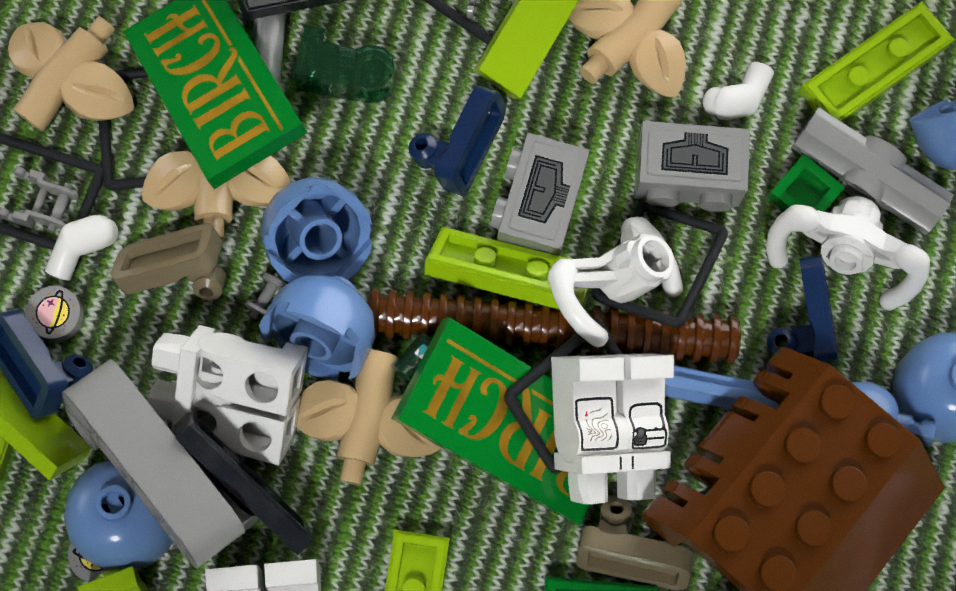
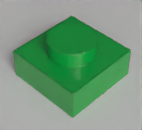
(806, 185)

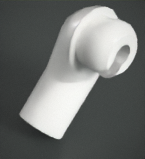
(740, 99)
(80, 239)

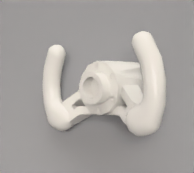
(851, 244)
(621, 273)

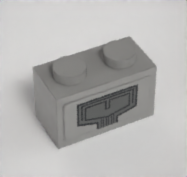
(691, 165)
(541, 195)

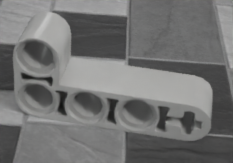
(160, 471)

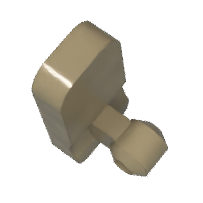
(170, 258)
(631, 557)

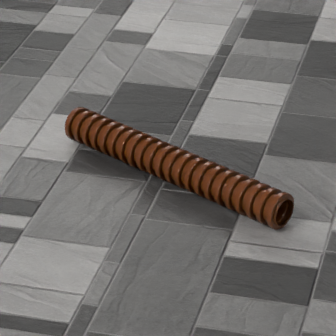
(547, 325)

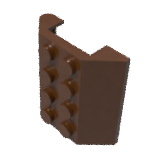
(800, 489)

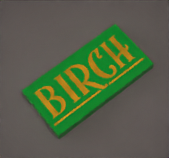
(214, 86)
(462, 408)

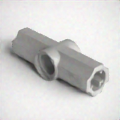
(873, 171)

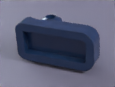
(459, 160)
(820, 335)
(30, 369)

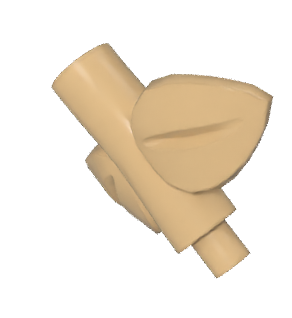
(632, 36)
(67, 74)
(178, 182)
(360, 418)

